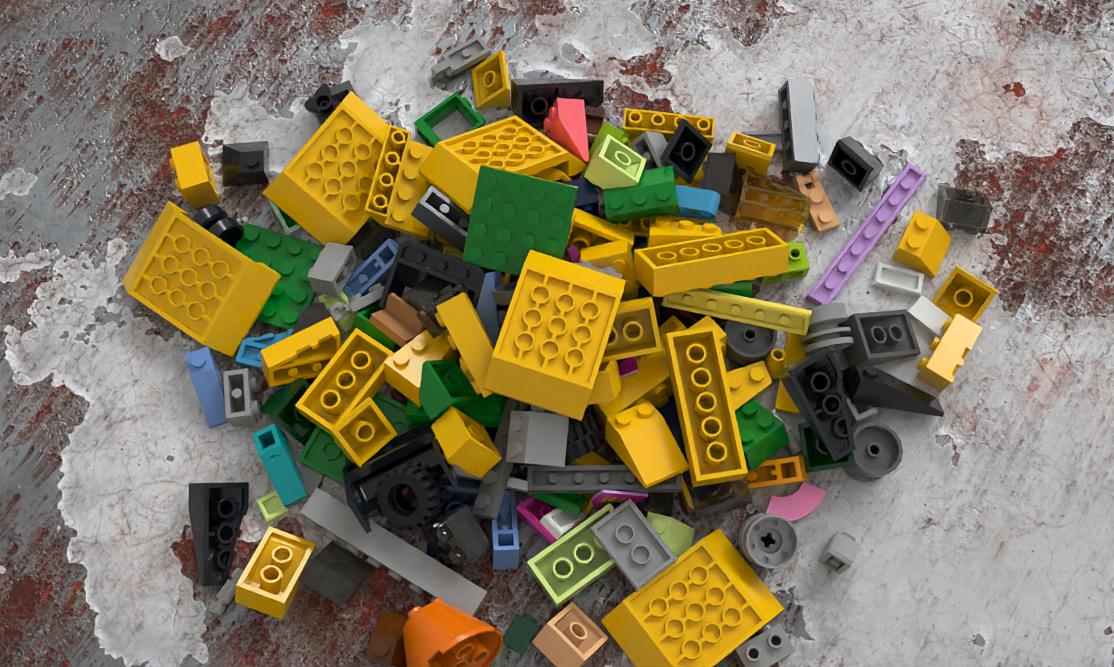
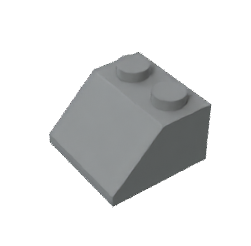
(537, 438)

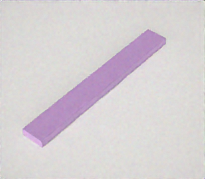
(866, 236)

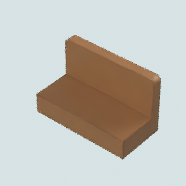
(397, 321)

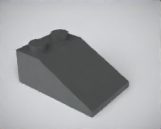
(880, 337)

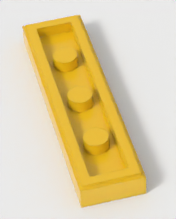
(793, 353)

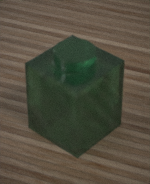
(520, 633)

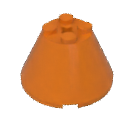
(448, 638)

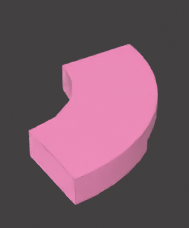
(798, 504)

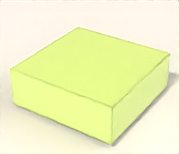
(272, 507)

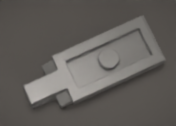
(461, 58)
(356, 302)

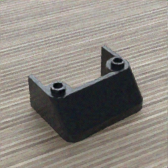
(416, 261)
(411, 446)

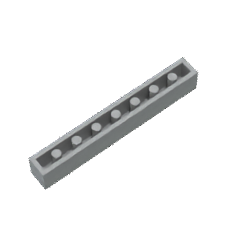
(392, 553)

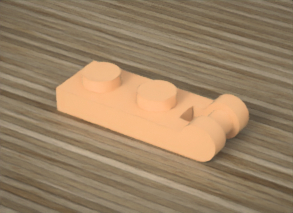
(821, 210)

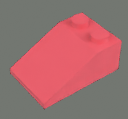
(568, 128)

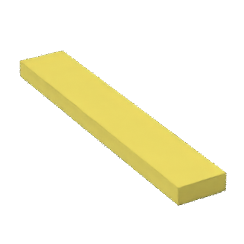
(741, 309)

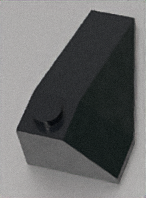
(819, 396)
(215, 524)

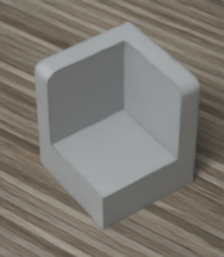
(859, 413)

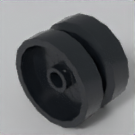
(220, 224)

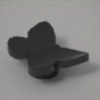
(321, 103)

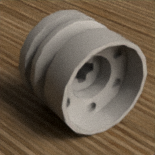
(825, 329)
(782, 544)

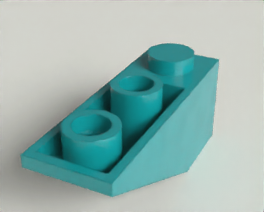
(280, 464)

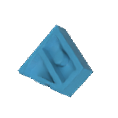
(250, 348)

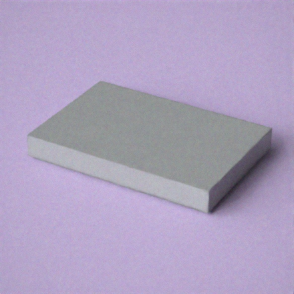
(633, 544)

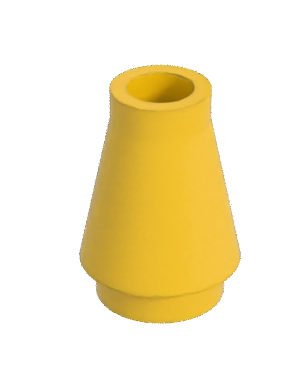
(775, 362)

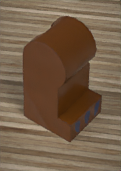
(594, 120)

